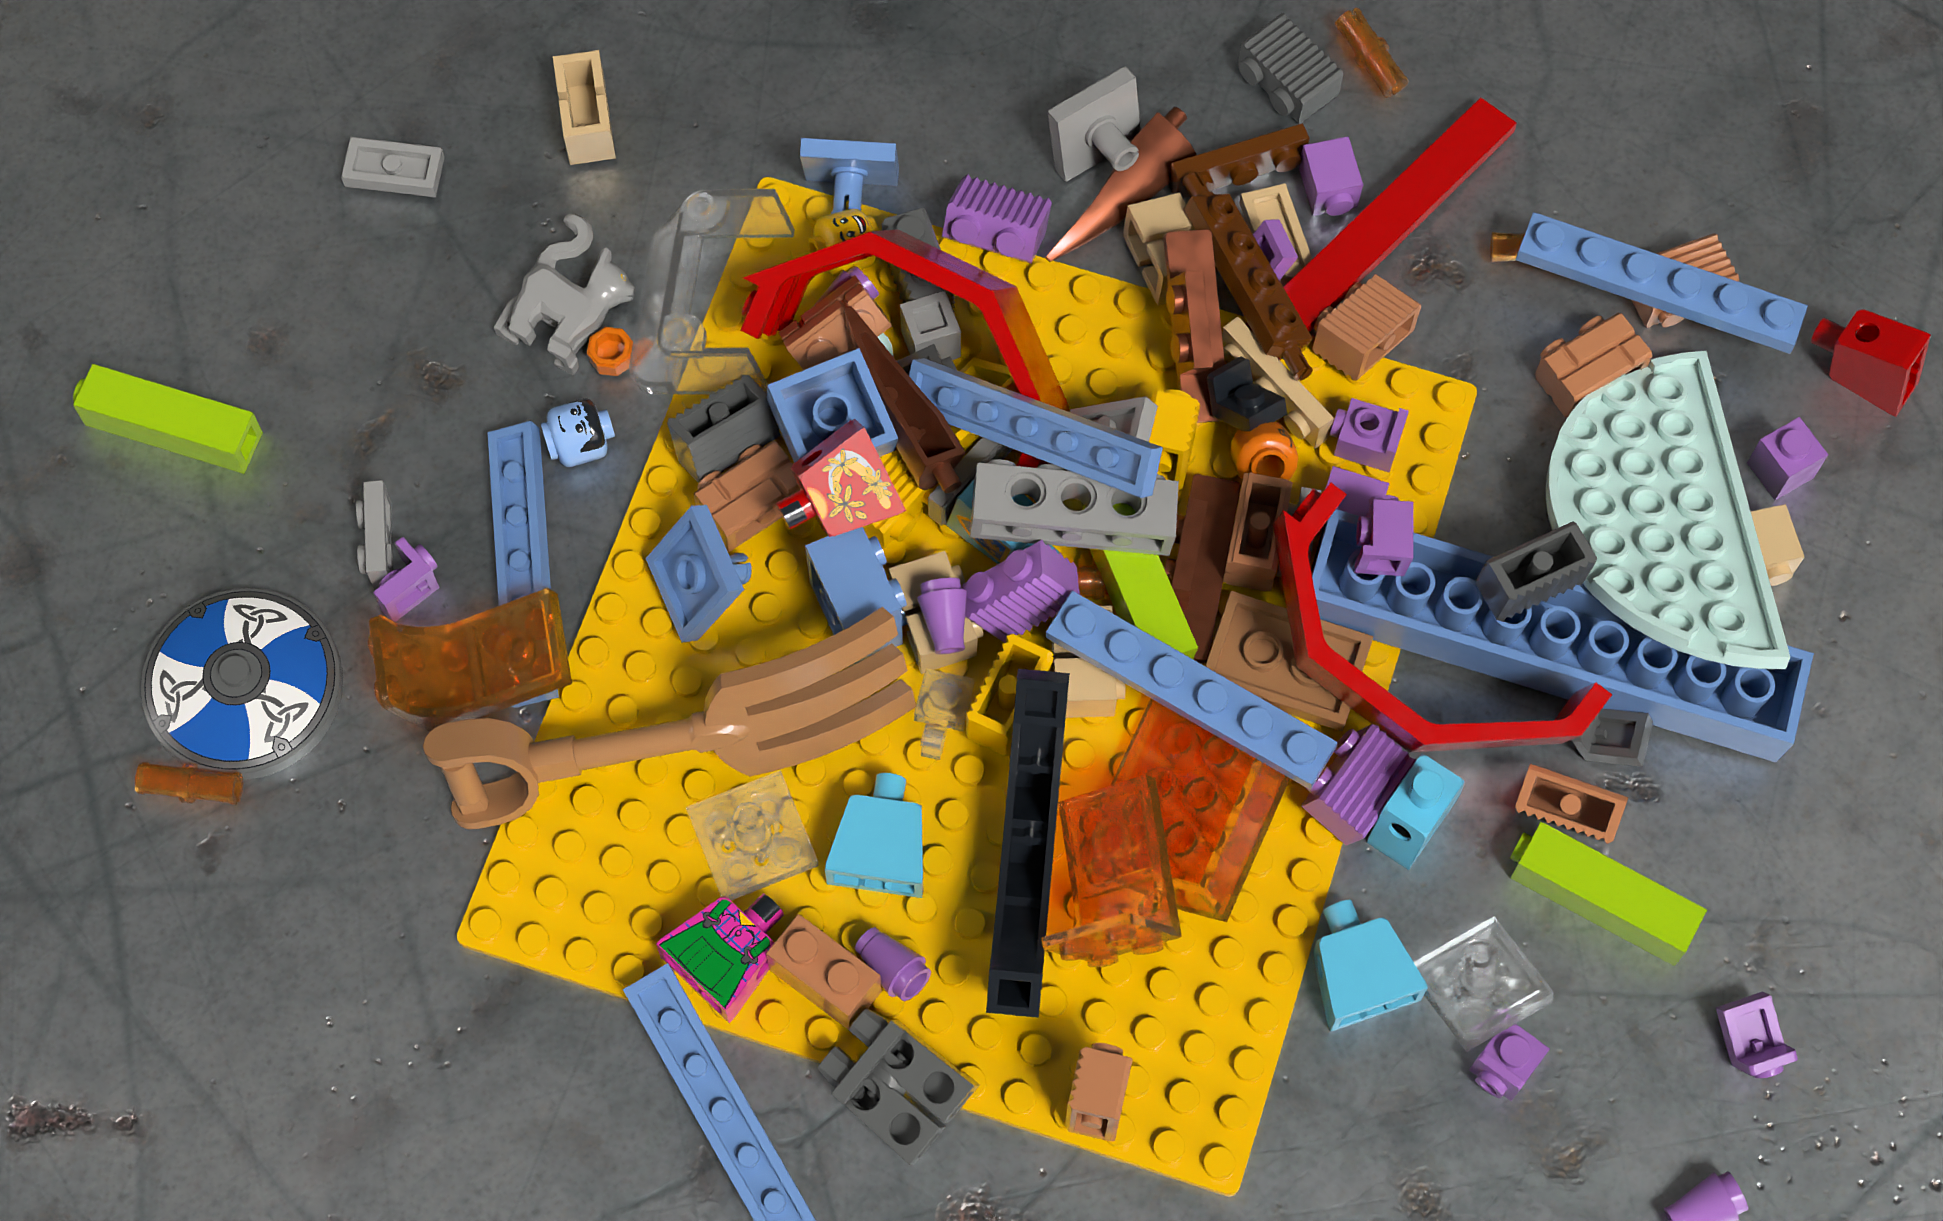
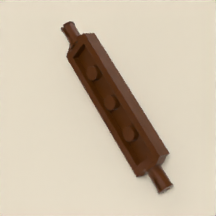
(1249, 276)

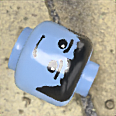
(577, 432)

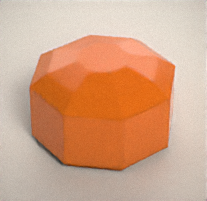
(610, 351)

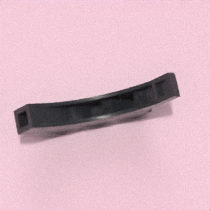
(1028, 843)

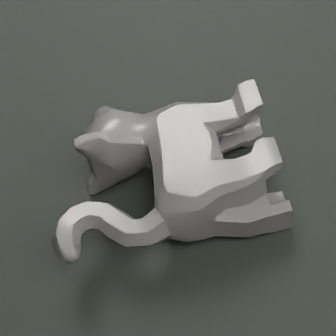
(562, 304)

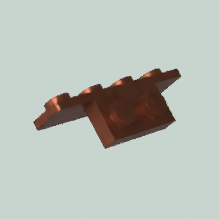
(1194, 313)
(1203, 555)

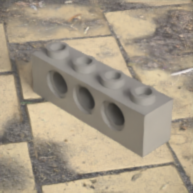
(1096, 527)

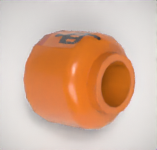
(1264, 451)

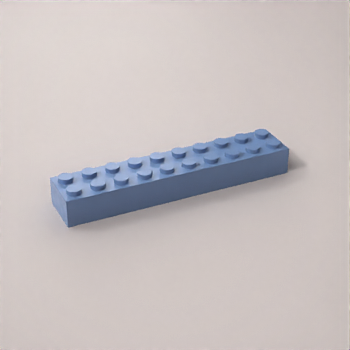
(1555, 644)

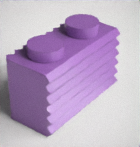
(997, 219)
(1020, 591)
(1358, 783)

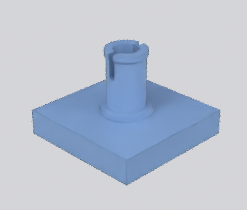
(849, 166)
(696, 573)

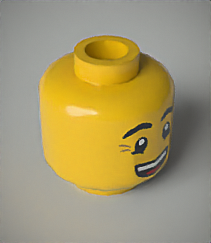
(839, 228)

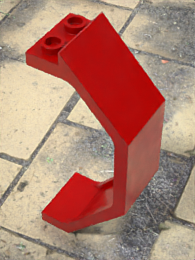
(784, 286)
(1366, 696)

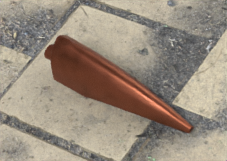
(1158, 147)
(922, 430)

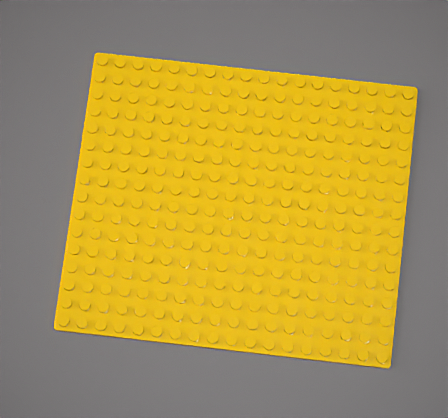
(616, 864)

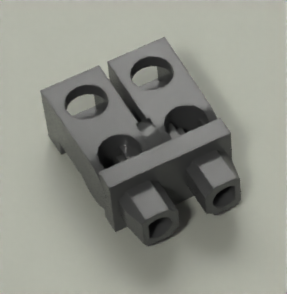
(886, 1071)

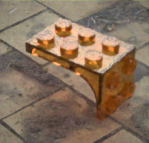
(470, 664)
(1116, 875)

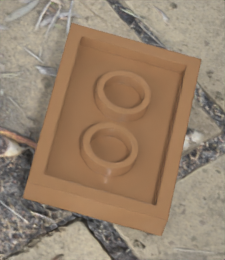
(1258, 655)

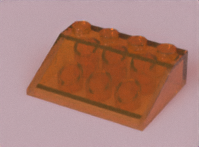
(1211, 805)

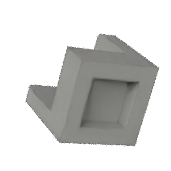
(931, 322)

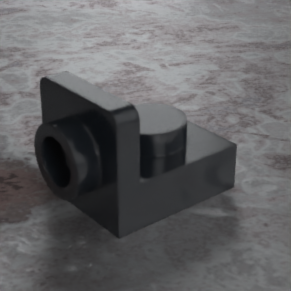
(1240, 400)

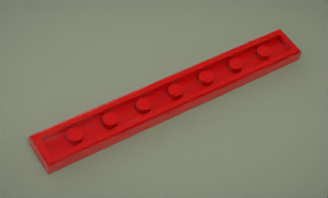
(1398, 210)

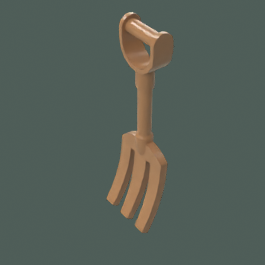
(750, 718)

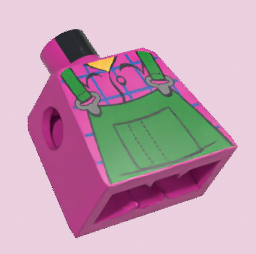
(723, 951)

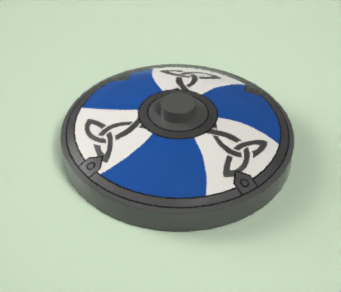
(242, 682)

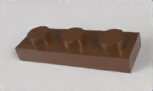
(1243, 160)

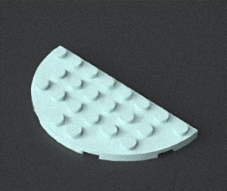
(1667, 514)

